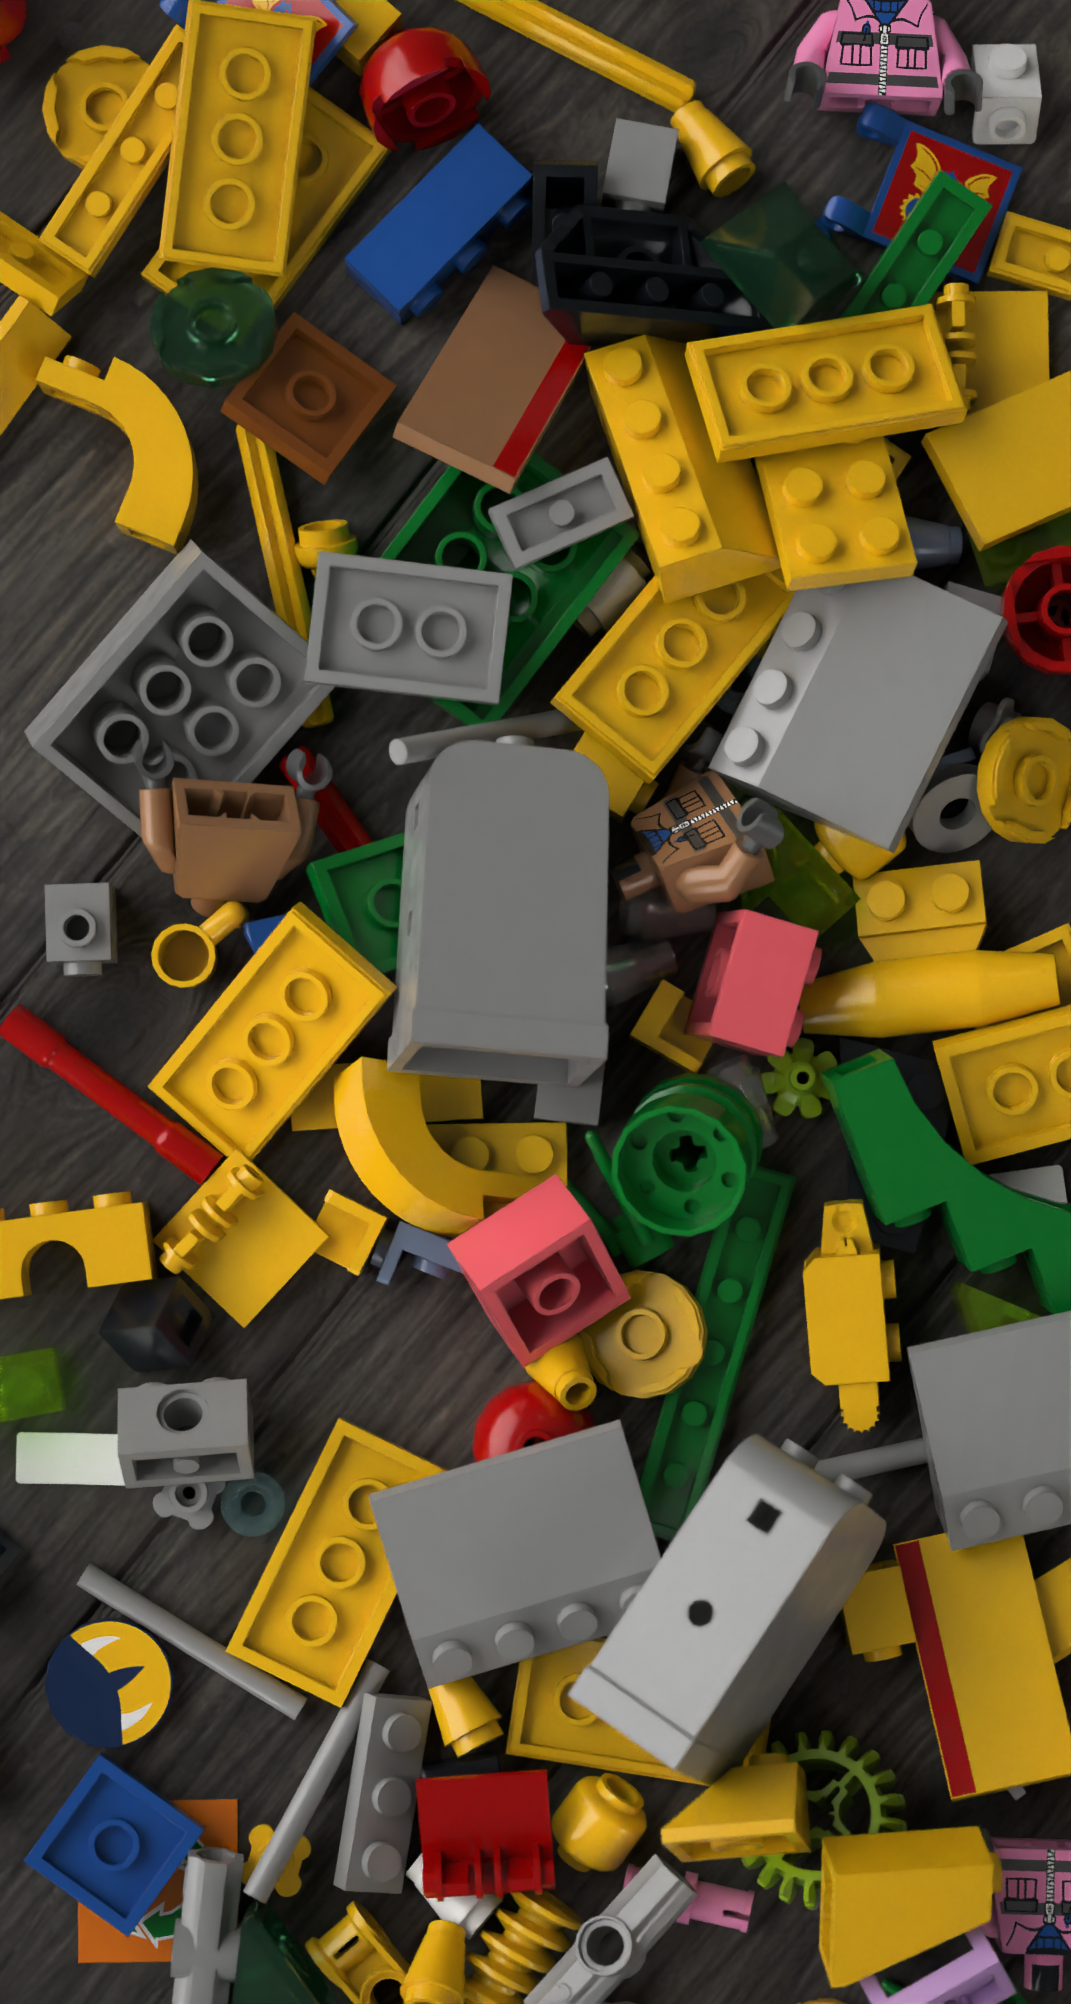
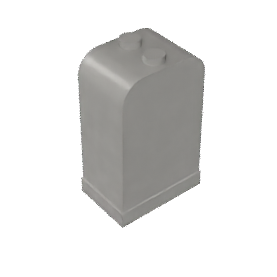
(504, 917)
(733, 1609)

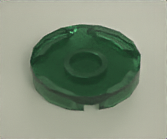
(213, 327)

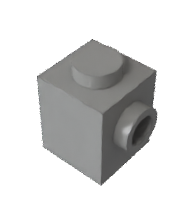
(81, 927)

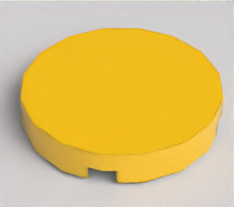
(88, 97)
(1026, 779)
(648, 1341)

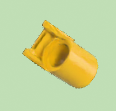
(363, 1961)

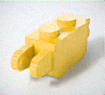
(847, 1312)

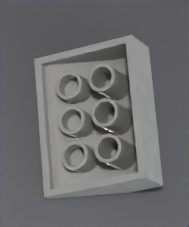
(187, 666)
(858, 703)
(998, 1428)
(517, 1552)

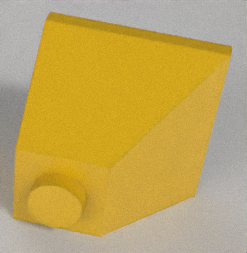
(745, 1814)

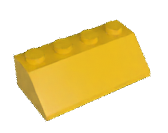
(695, 516)

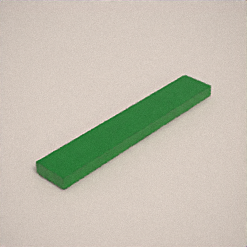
(730, 1298)

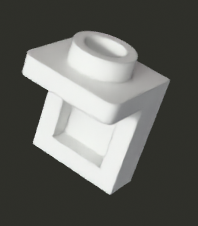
(1009, 94)

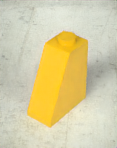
(900, 1896)

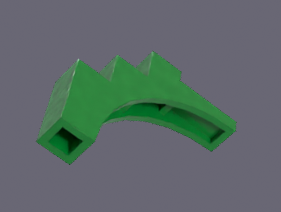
(911, 1169)

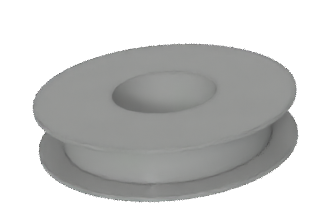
(952, 833)

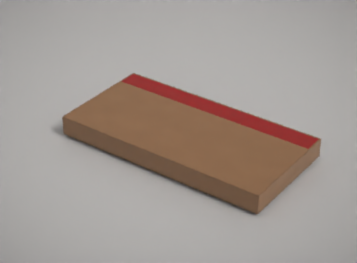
(493, 384)

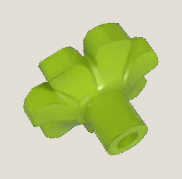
(784, 1079)

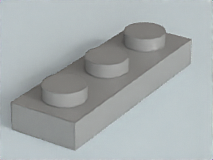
(382, 1793)

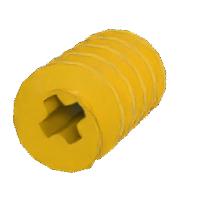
(519, 1949)

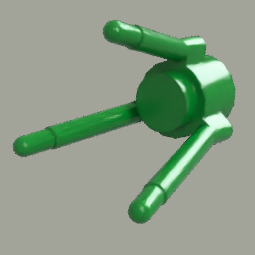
(631, 1238)

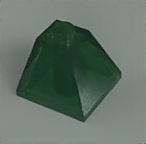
(784, 258)
(274, 1964)

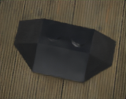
(635, 275)

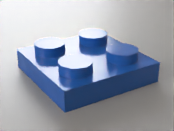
(114, 1844)

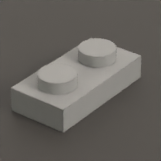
(560, 513)

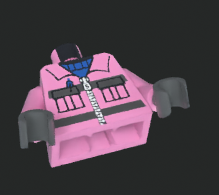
(885, 56)
(1033, 1906)

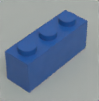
(441, 226)

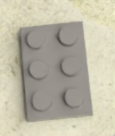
(408, 628)

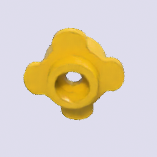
(289, 1881)

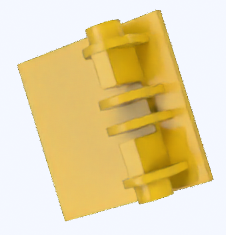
(994, 341)
(239, 1238)

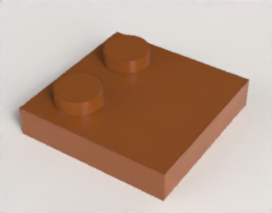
(309, 399)

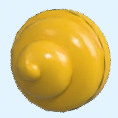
(323, 536)

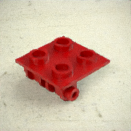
(485, 1834)

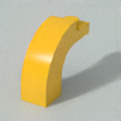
(165, 472)
(401, 1161)

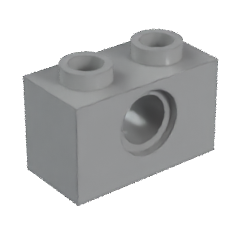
(212, 1451)

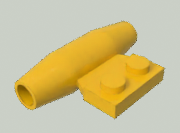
(927, 963)

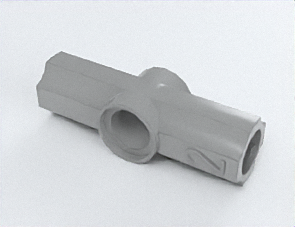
(640, 1915)
(208, 1929)

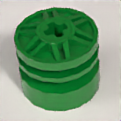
(666, 1178)

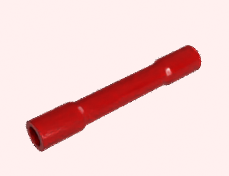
(53, 1051)

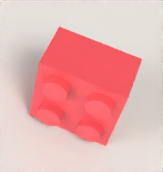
(753, 983)
(539, 1270)

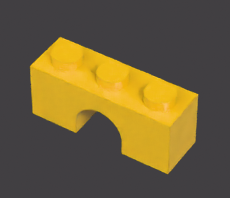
(110, 1239)

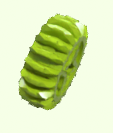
(837, 1796)

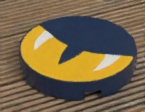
(109, 1682)

